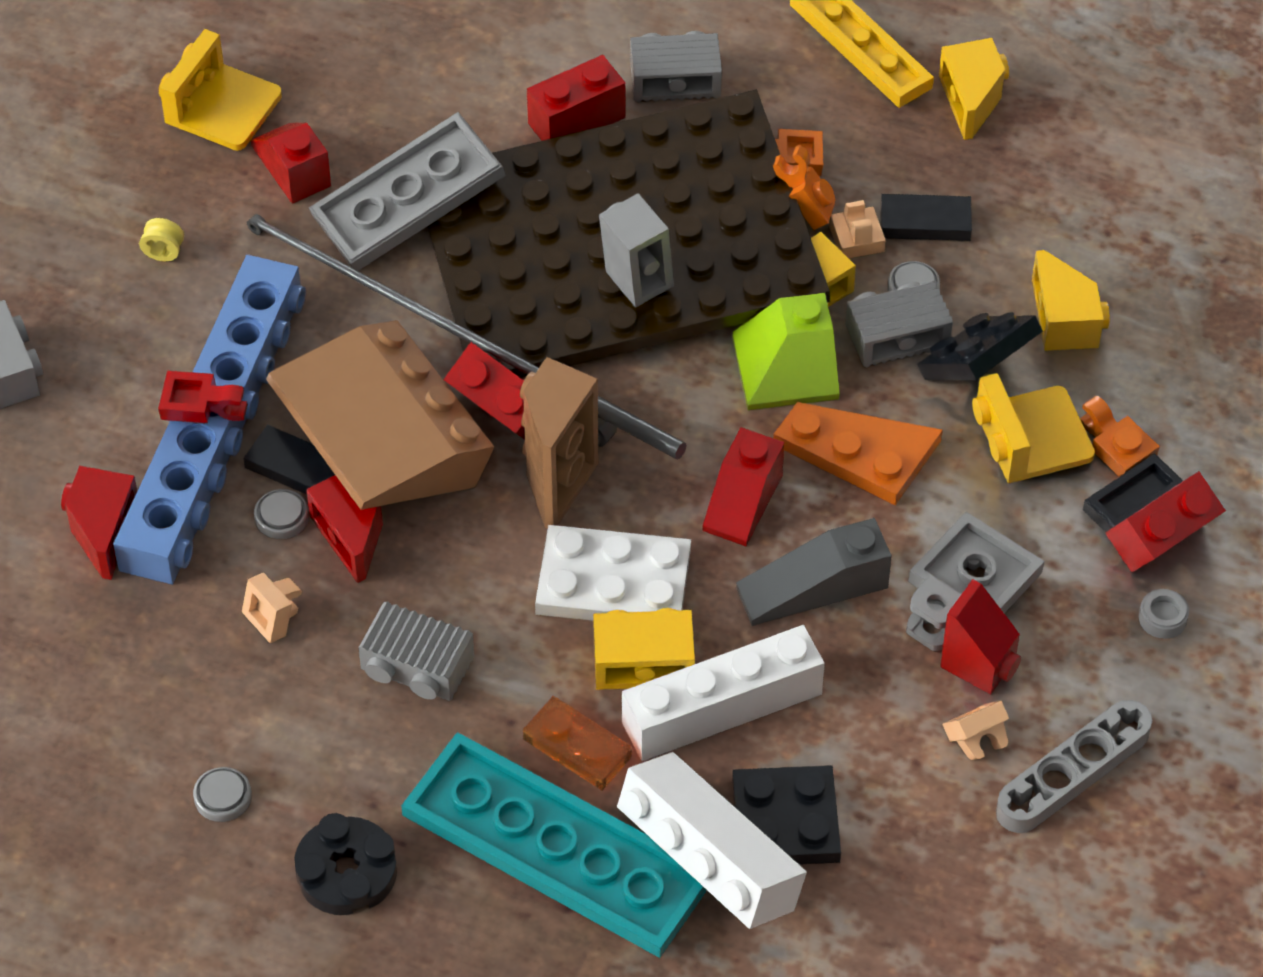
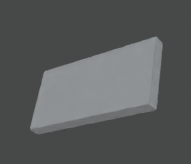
(407, 191)

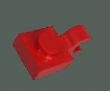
(195, 395)

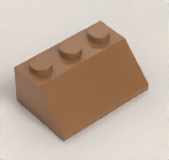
(559, 435)

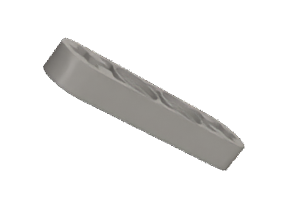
(1069, 761)

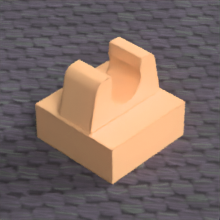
(857, 230)
(270, 605)
(974, 724)

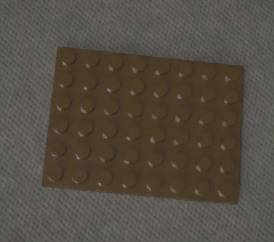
(529, 249)

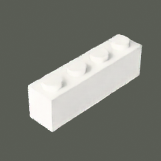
(722, 692)
(711, 840)

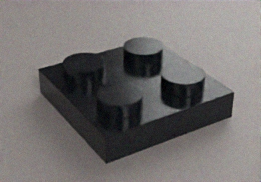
(979, 347)
(792, 809)

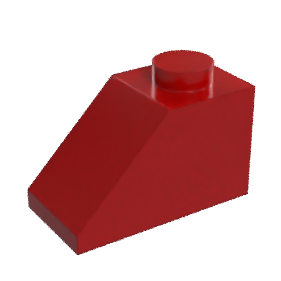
(295, 160)
(744, 486)
(96, 511)
(344, 525)
(979, 640)

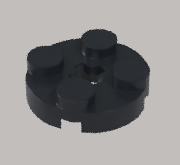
(341, 838)

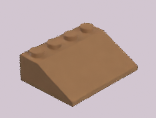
(383, 417)

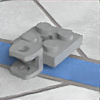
(943, 576)

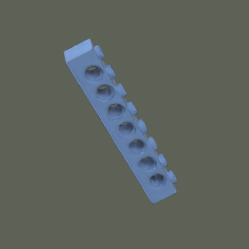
(196, 454)

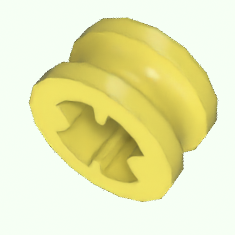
(161, 239)

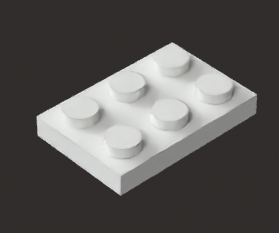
(610, 571)

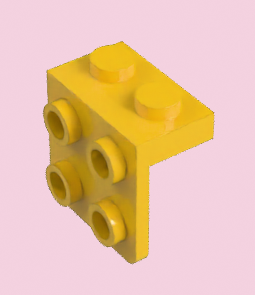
(215, 98)
(1031, 430)

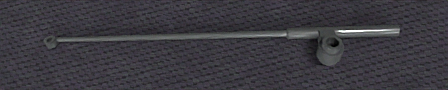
(609, 415)

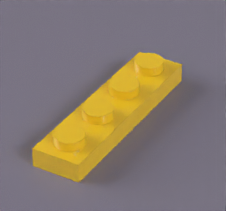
(867, 48)

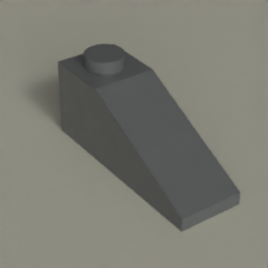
(819, 573)

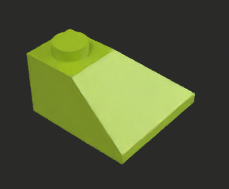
(788, 354)

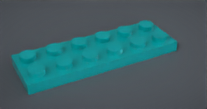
(555, 843)

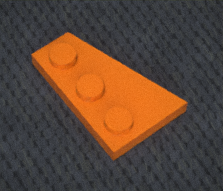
(859, 448)

